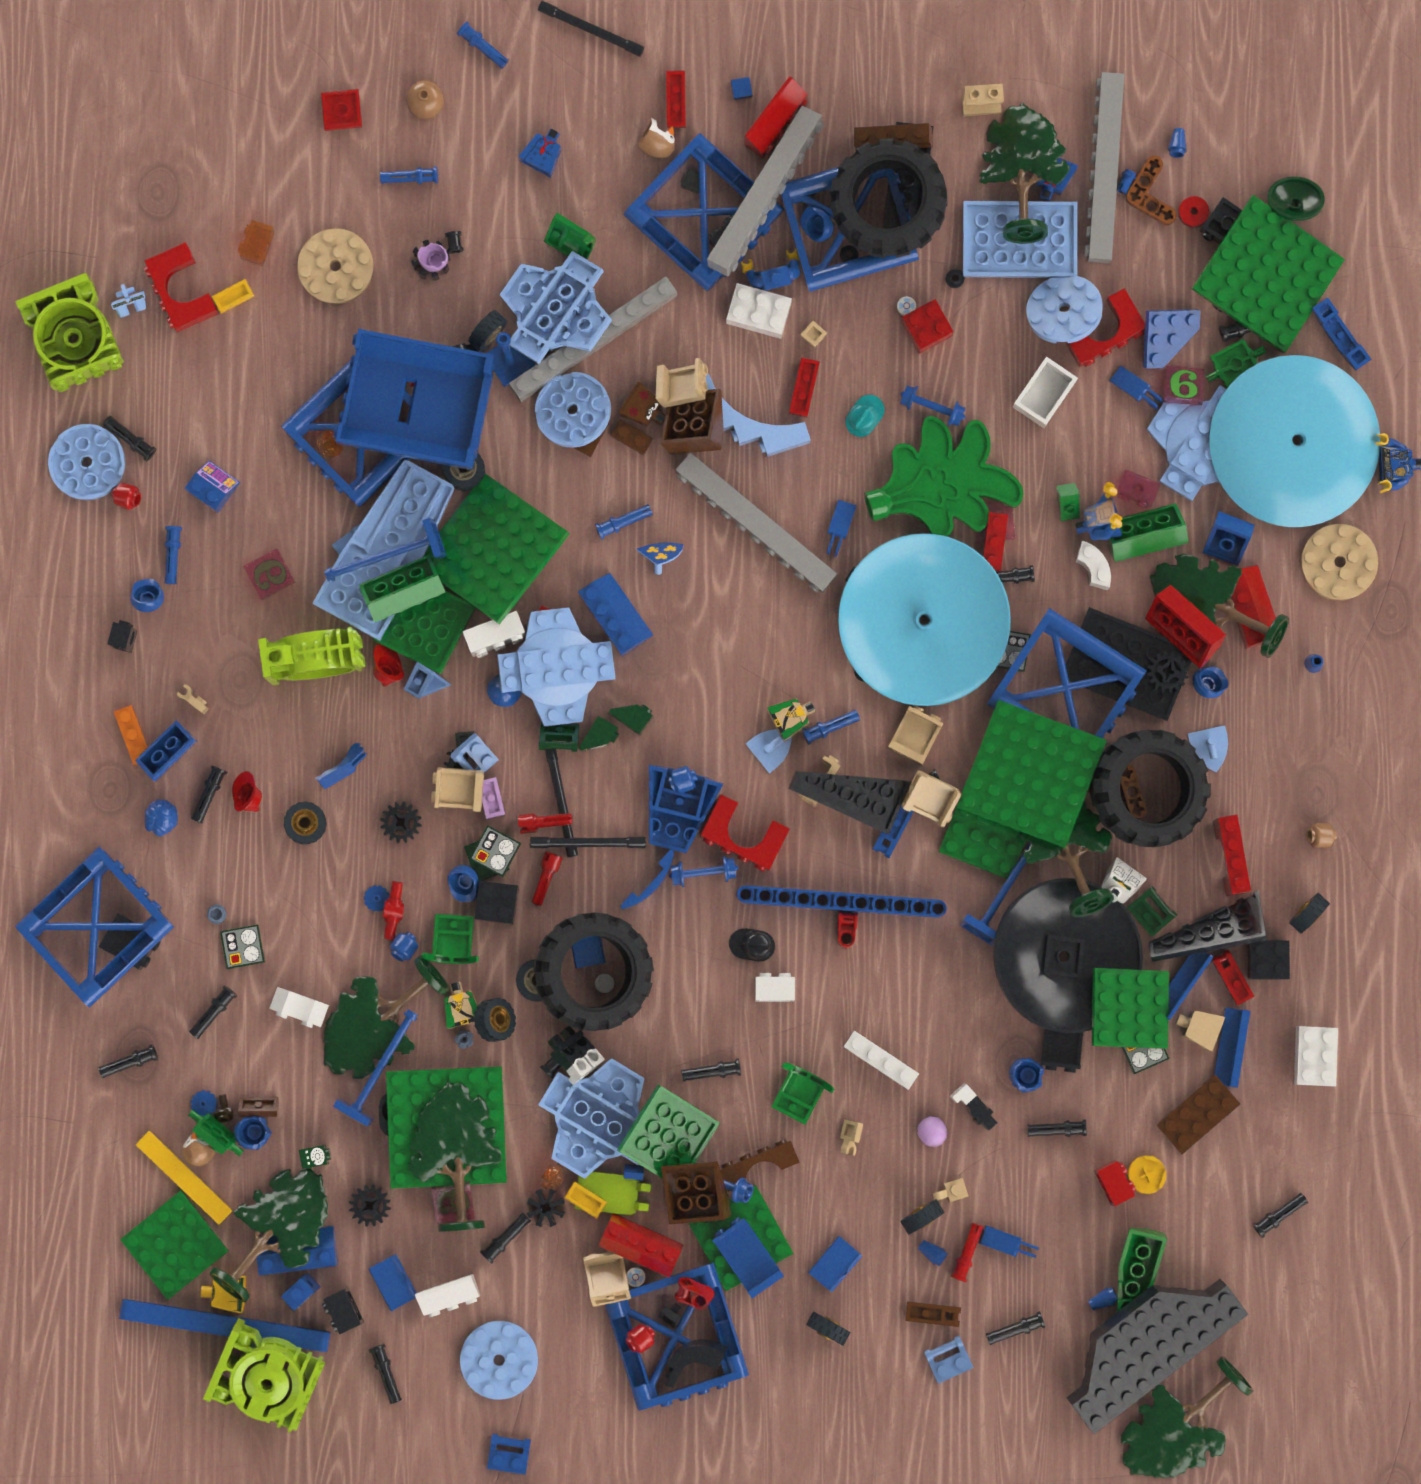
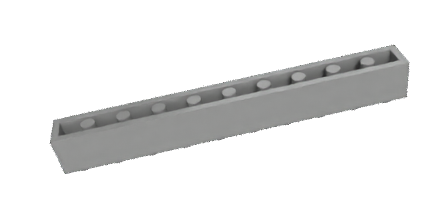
(1105, 167)
(765, 191)
(568, 357)
(756, 523)

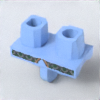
(121, 304)

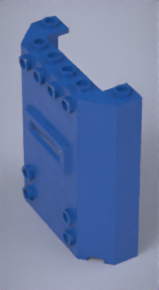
(444, 407)

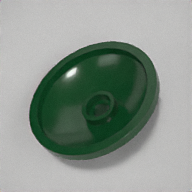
(1296, 198)

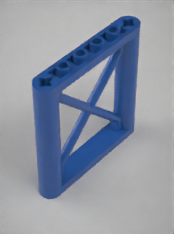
(644, 218)
(822, 275)
(301, 423)
(1060, 627)
(152, 930)
(643, 1388)

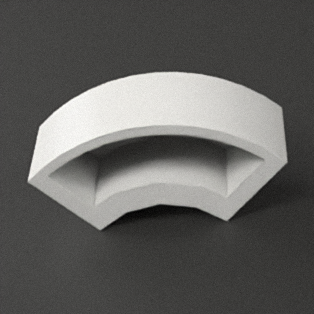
(1095, 564)
(299, 1007)

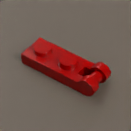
(1233, 978)

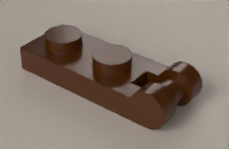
(932, 1314)

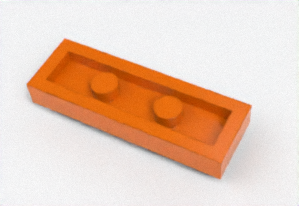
(131, 732)

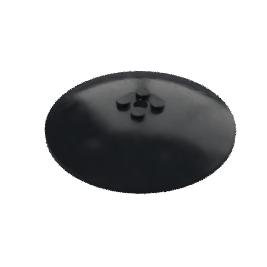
(1028, 949)

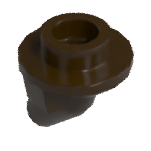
(224, 1114)

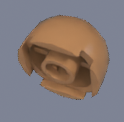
(425, 99)

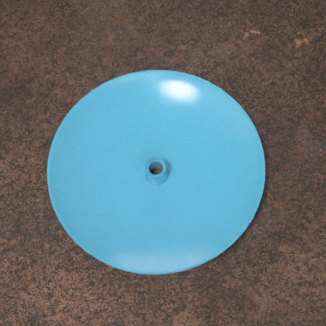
(1256, 450)
(964, 611)

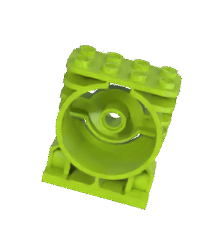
(57, 307)
(312, 655)
(260, 1399)

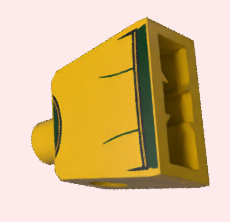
(222, 1299)

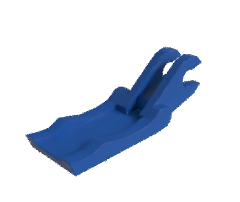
(1134, 386)
(840, 523)
(344, 769)
(1004, 1242)

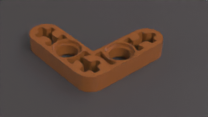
(1145, 197)
(1125, 783)

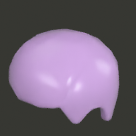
(432, 257)
(932, 1131)

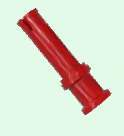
(964, 1261)

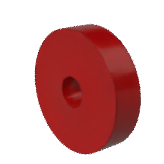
(1187, 217)

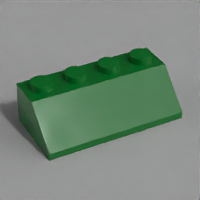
(1149, 533)
(401, 588)

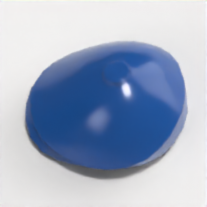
(816, 224)
(146, 595)
(1210, 682)
(501, 699)
(463, 883)

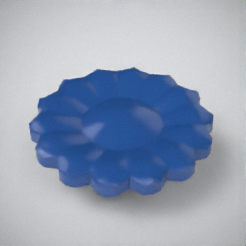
(376, 897)
(204, 1103)

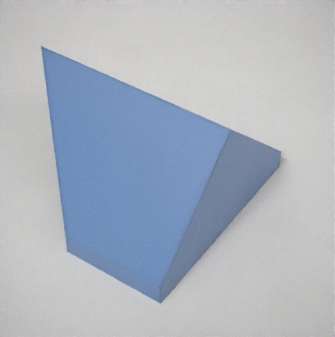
(424, 682)

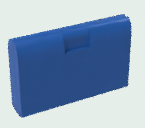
(588, 952)
(835, 1264)
(393, 1282)

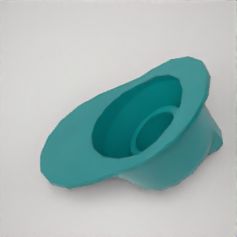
(865, 415)

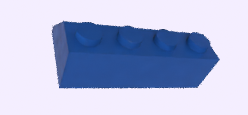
(615, 614)
(320, 1256)

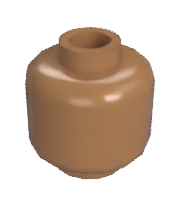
(1321, 835)

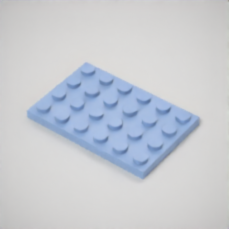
(992, 256)

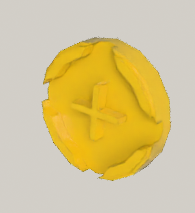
(1147, 1174)

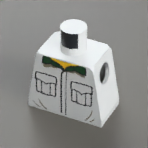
(1122, 880)

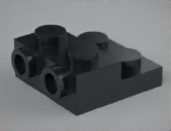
(1220, 221)

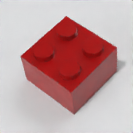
(927, 326)
(1115, 1183)

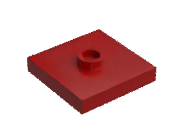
(341, 110)

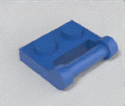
(507, 1460)

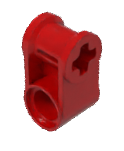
(847, 927)
(694, 1293)

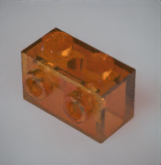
(256, 242)

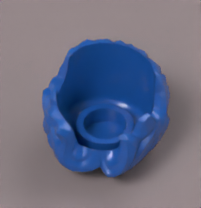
(161, 817)
(1026, 1074)
(252, 1132)

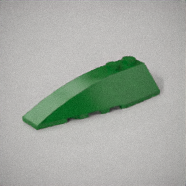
(1139, 1263)

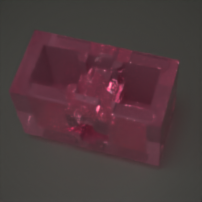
(1147, 487)

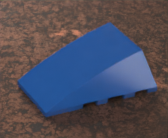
(676, 816)

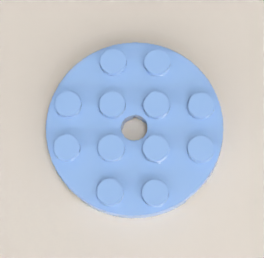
(1068, 326)
(576, 428)
(67, 456)
(478, 1360)

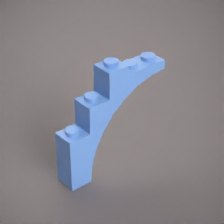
(774, 437)

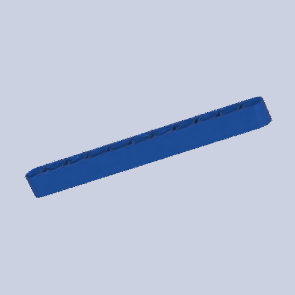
(850, 897)
(219, 1324)

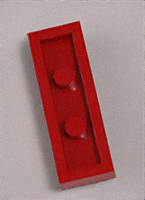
(675, 99)
(804, 387)
(995, 539)

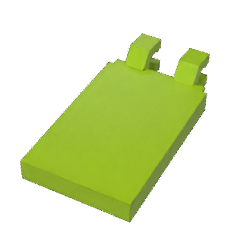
(617, 1191)

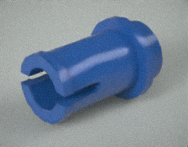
(1126, 180)

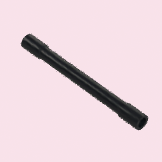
(627, 45)
(552, 759)
(546, 842)

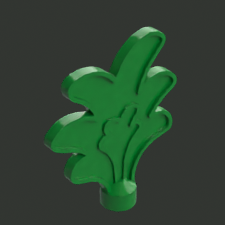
(944, 482)

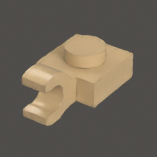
(198, 702)
(850, 1133)
(953, 1190)

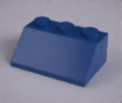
(166, 751)

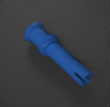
(475, 39)
(385, 177)
(614, 524)
(172, 544)
(823, 729)

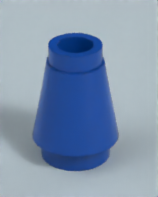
(1177, 145)
(1311, 666)
(932, 1252)
(1103, 1299)

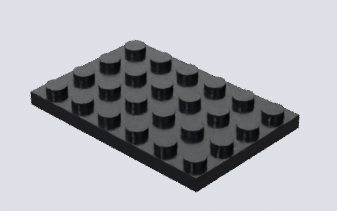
(1137, 646)

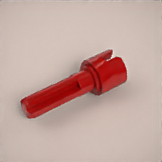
(531, 823)
(550, 865)

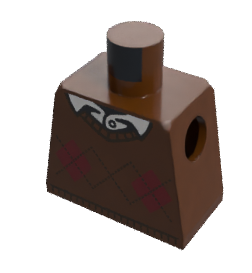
(642, 407)

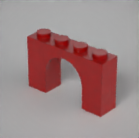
(181, 314)
(1129, 326)
(717, 833)
(1229, 833)

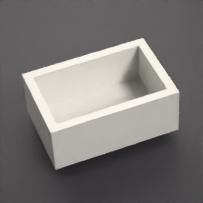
(759, 310)
(1045, 392)
(494, 636)
(775, 988)
(1316, 1056)

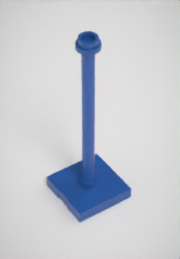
(508, 361)
(431, 539)
(980, 927)
(355, 1109)

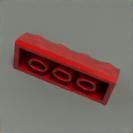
(775, 118)
(1253, 601)
(1185, 626)
(641, 1245)

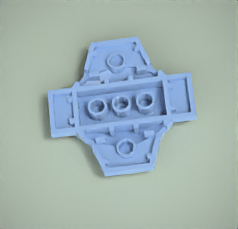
(555, 307)
(1184, 436)
(556, 666)
(593, 1115)

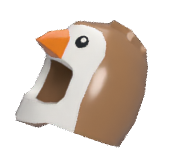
(656, 142)
(197, 1151)

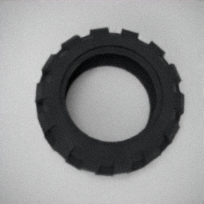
(876, 157)
(1192, 779)
(637, 967)

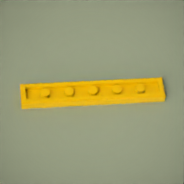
(184, 1177)

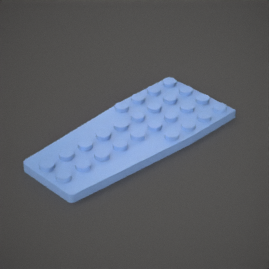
(391, 522)

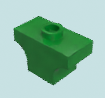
(1068, 502)

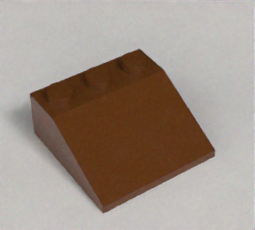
(694, 425)
(695, 1193)

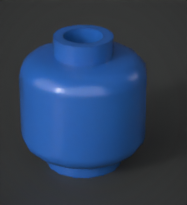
(683, 779)
(403, 946)

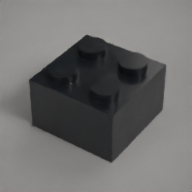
(496, 902)
(1269, 960)
(343, 1311)

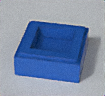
(741, 88)
(633, 1172)

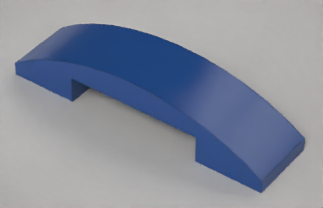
(1340, 335)
(633, 900)

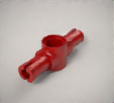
(393, 910)

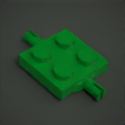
(1233, 362)
(214, 1133)

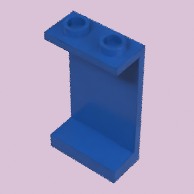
(747, 1257)

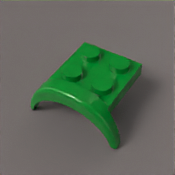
(569, 237)
(452, 940)
(799, 1093)

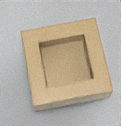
(813, 334)

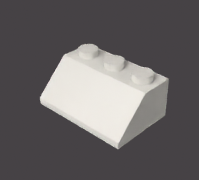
(448, 1295)

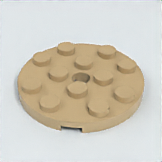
(339, 285)
(1334, 581)

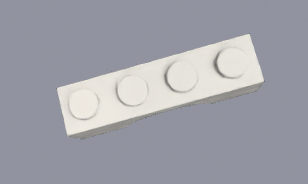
(881, 1060)

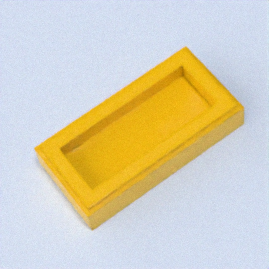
(233, 296)
(585, 1199)

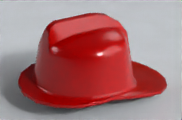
(387, 665)
(245, 793)

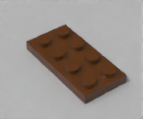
(1198, 1114)

